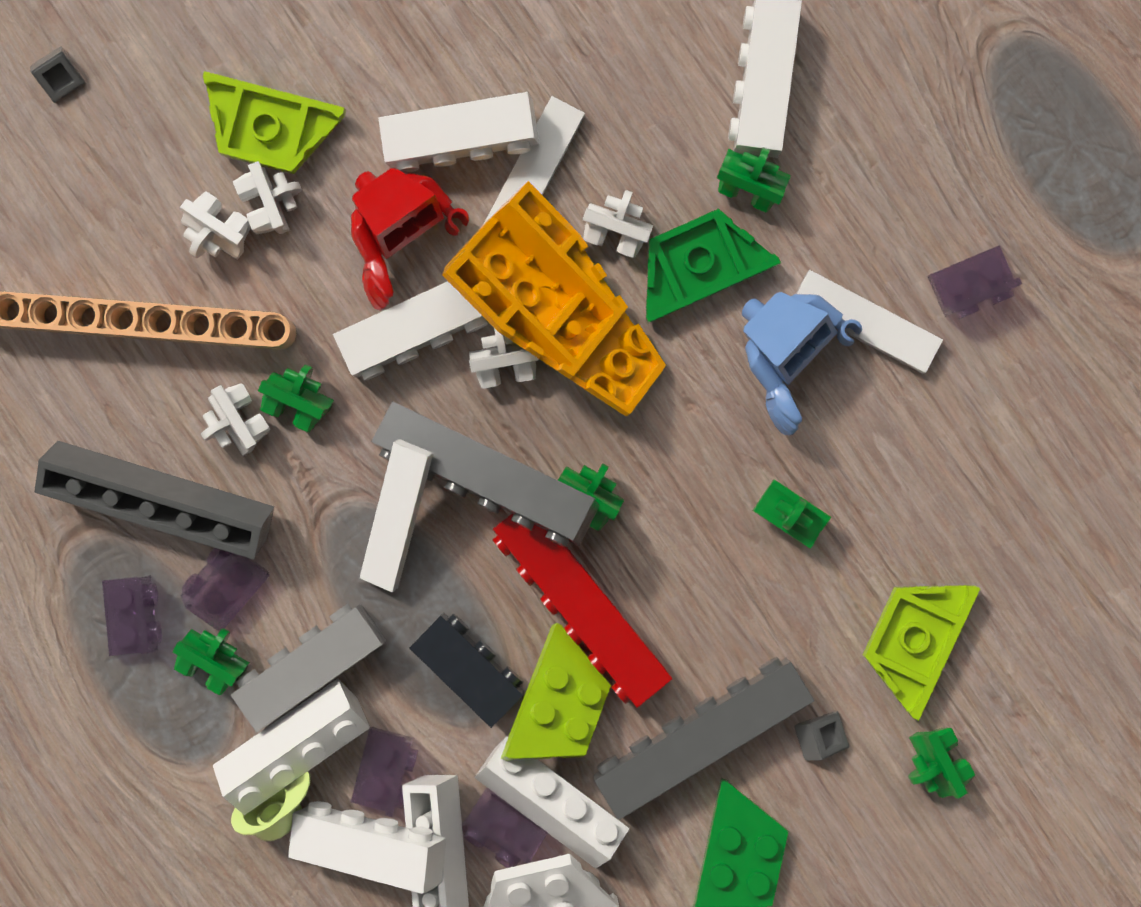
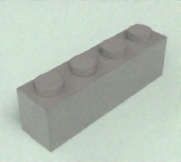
(308, 667)

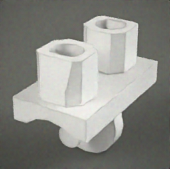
(257, 184)
(601, 219)
(210, 233)
(487, 361)
(226, 404)

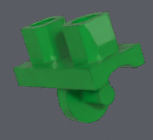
(754, 176)
(298, 392)
(598, 487)
(791, 513)
(211, 655)
(935, 766)

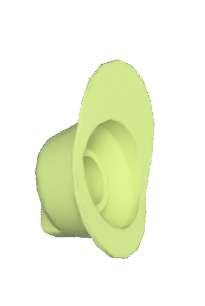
(274, 816)

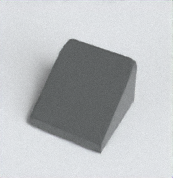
(57, 74)
(821, 736)

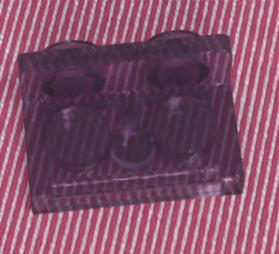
(973, 281)
(222, 587)
(131, 615)
(383, 770)
(502, 830)

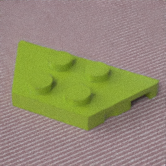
(267, 123)
(917, 638)
(558, 704)

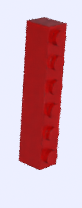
(586, 609)

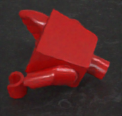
(390, 216)

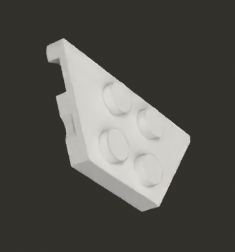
(548, 884)

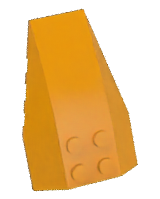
(547, 296)

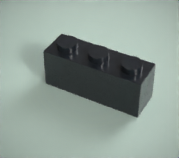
(468, 668)

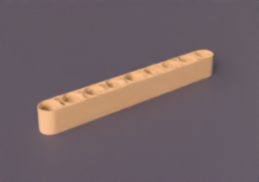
(145, 316)

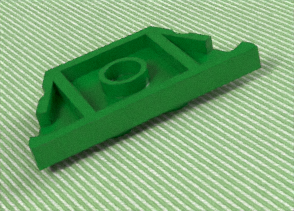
(700, 262)
(740, 853)

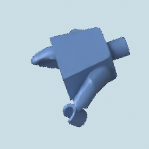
(784, 340)

